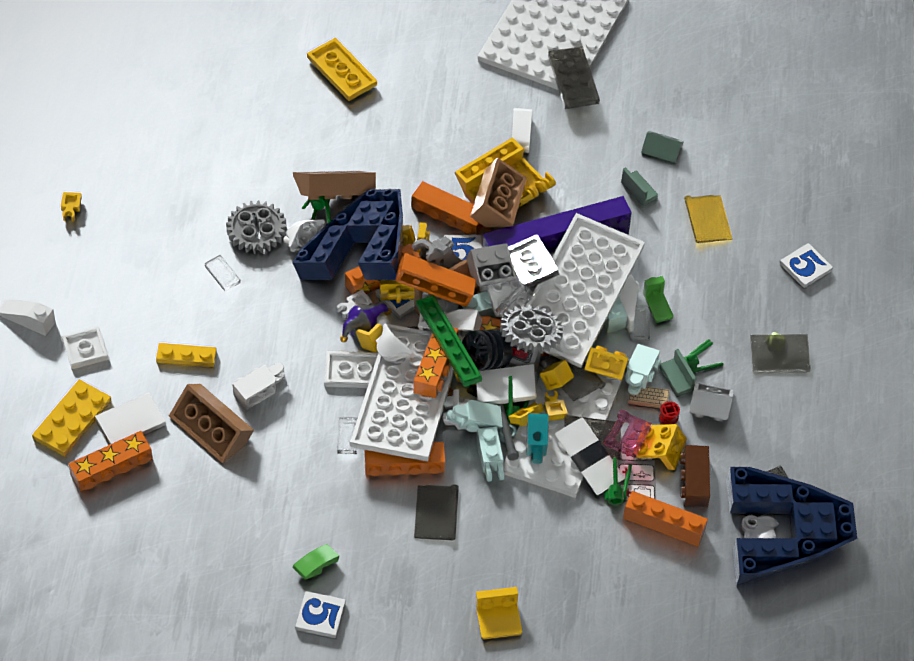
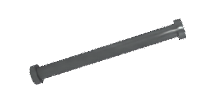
(512, 453)

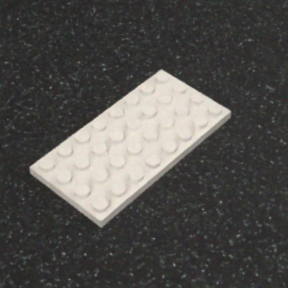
(592, 271)
(392, 415)
(558, 469)

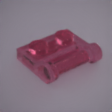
(633, 437)

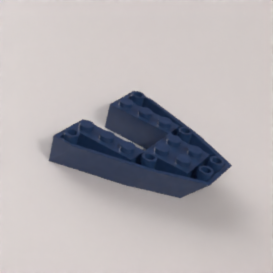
(370, 219)
(817, 522)

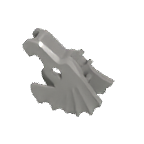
(438, 252)

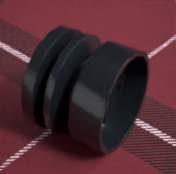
(488, 349)

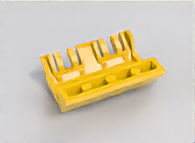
(512, 154)

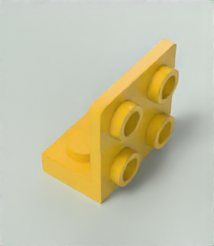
(606, 363)
(664, 443)
(498, 613)

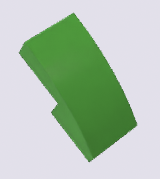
(314, 561)

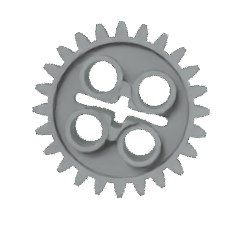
(269, 223)
(531, 329)

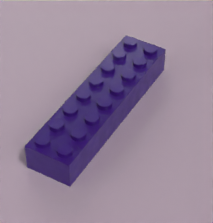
(551, 229)

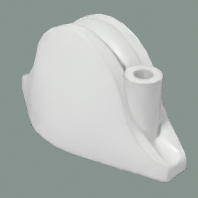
(302, 232)
(391, 347)

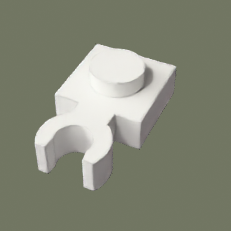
(357, 298)

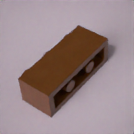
(695, 476)

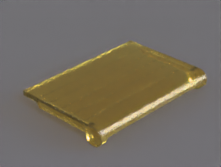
(708, 218)

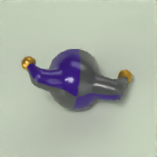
(363, 318)

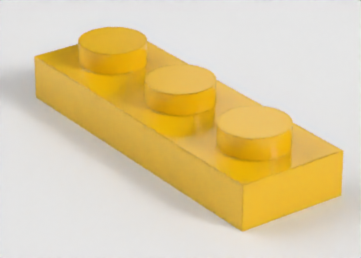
(186, 355)

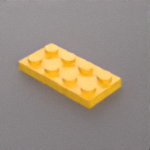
(342, 69)
(71, 417)

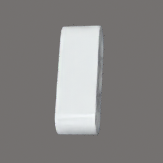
(522, 127)

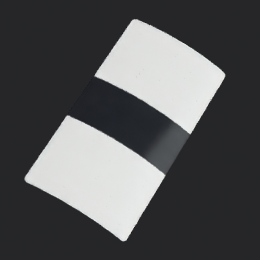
(588, 455)

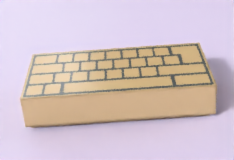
(650, 397)

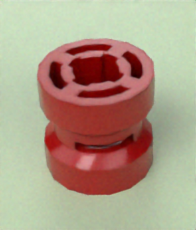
(669, 413)

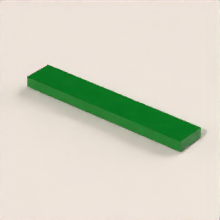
(448, 341)

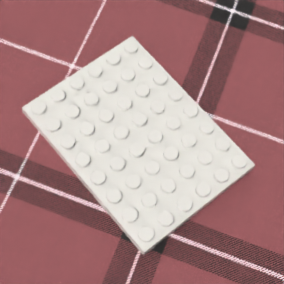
(539, 26)

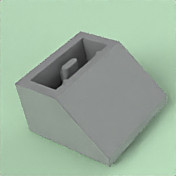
(491, 265)

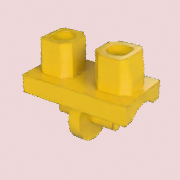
(395, 291)

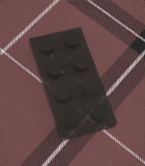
(573, 77)

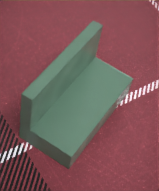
(662, 146)
(638, 187)
(678, 374)

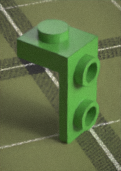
(656, 299)

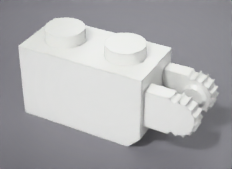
(258, 384)

